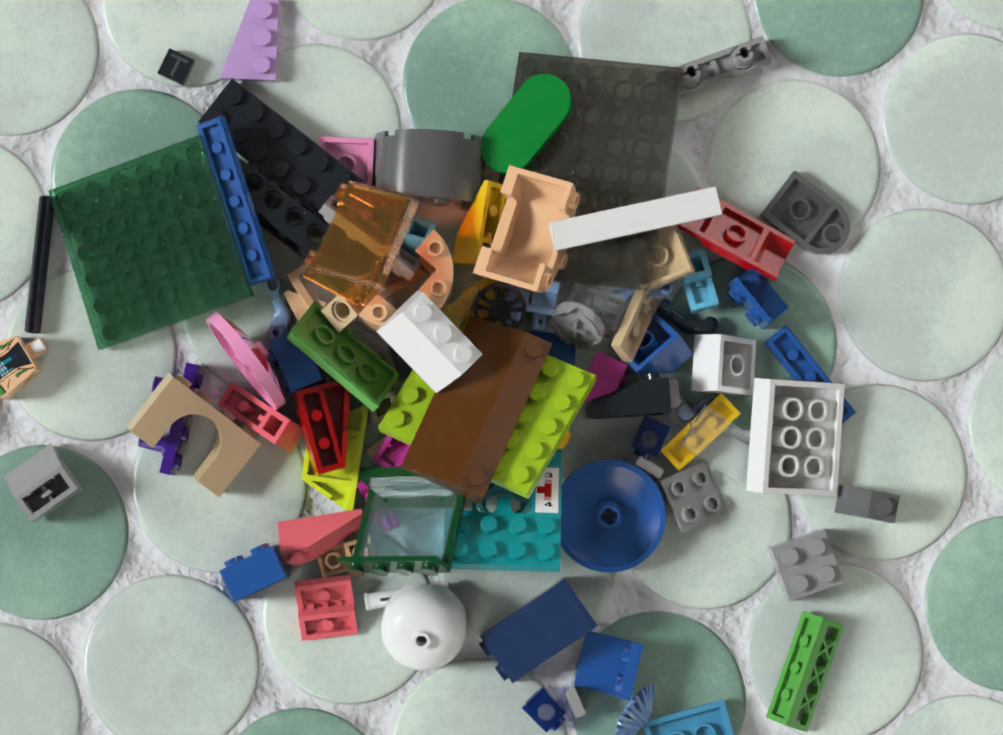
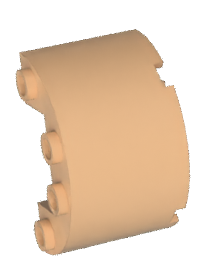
(523, 244)
(438, 287)

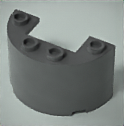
(430, 165)

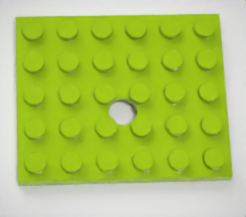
(539, 430)

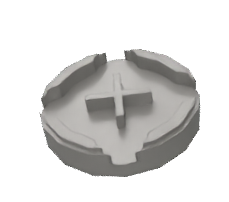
(577, 325)

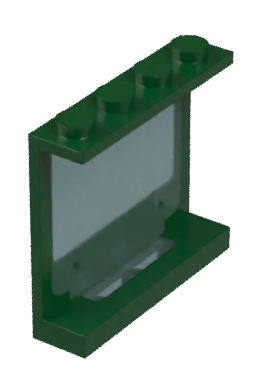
(405, 525)

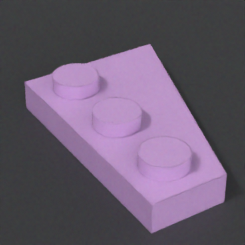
(255, 45)

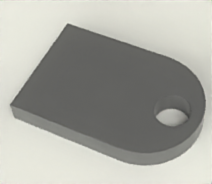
(805, 214)

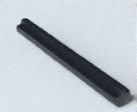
(39, 265)

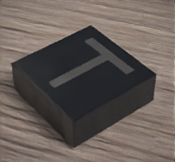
(176, 67)

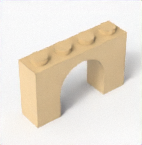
(174, 400)

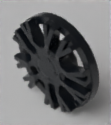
(500, 308)

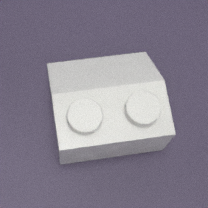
(723, 364)

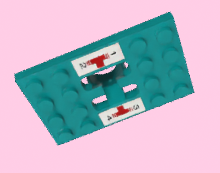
(512, 539)

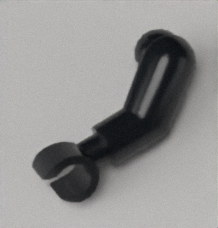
(686, 325)

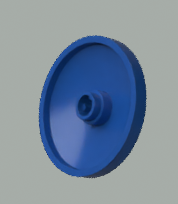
(610, 515)

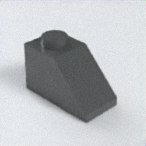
(867, 504)

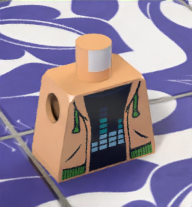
(18, 364)

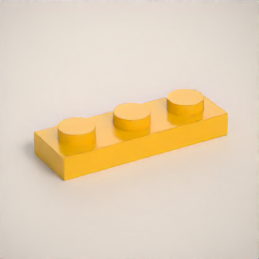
(680, 456)

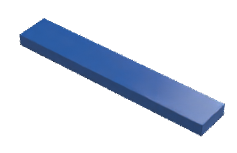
(237, 200)

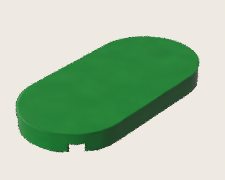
(526, 123)

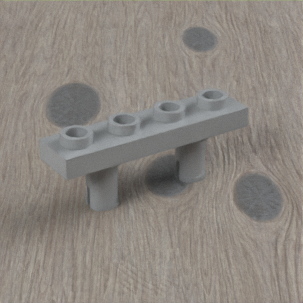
(724, 65)

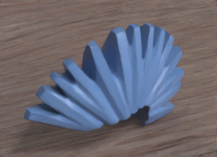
(636, 712)

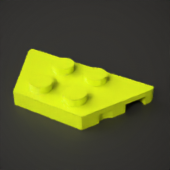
(342, 484)

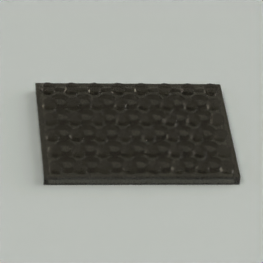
(612, 152)

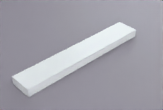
(635, 218)

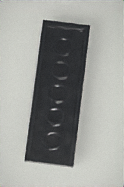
(279, 147)

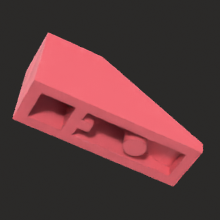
(261, 417)
(313, 536)

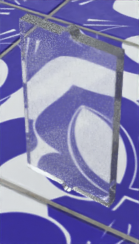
(719, 444)

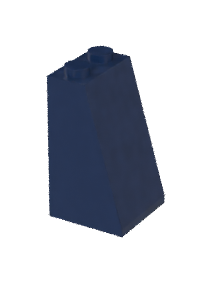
(537, 631)

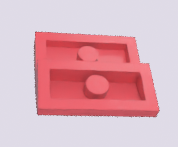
(326, 607)

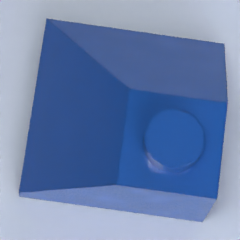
(660, 349)

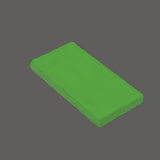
(343, 357)

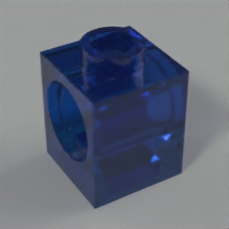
(658, 429)
(541, 697)

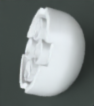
(423, 626)

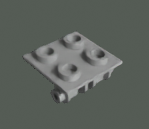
(692, 497)

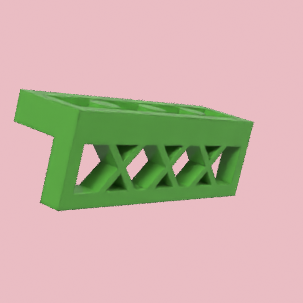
(800, 670)

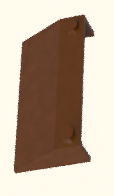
(477, 412)

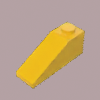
(479, 224)

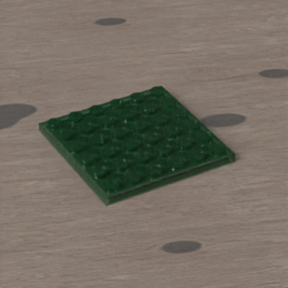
(150, 243)

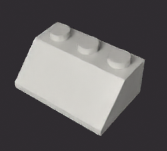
(429, 342)

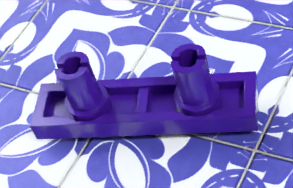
(179, 433)

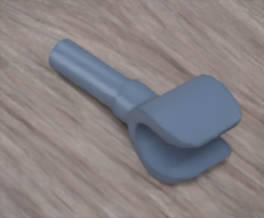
(685, 413)

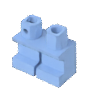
(541, 306)

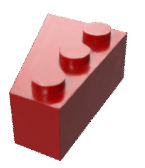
(324, 422)

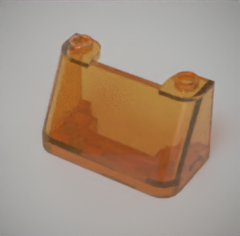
(361, 241)

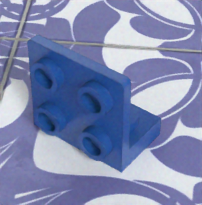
(757, 297)
(608, 664)

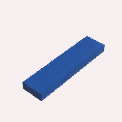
(799, 362)

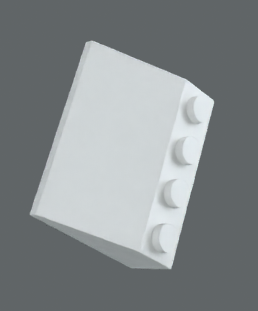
(795, 437)

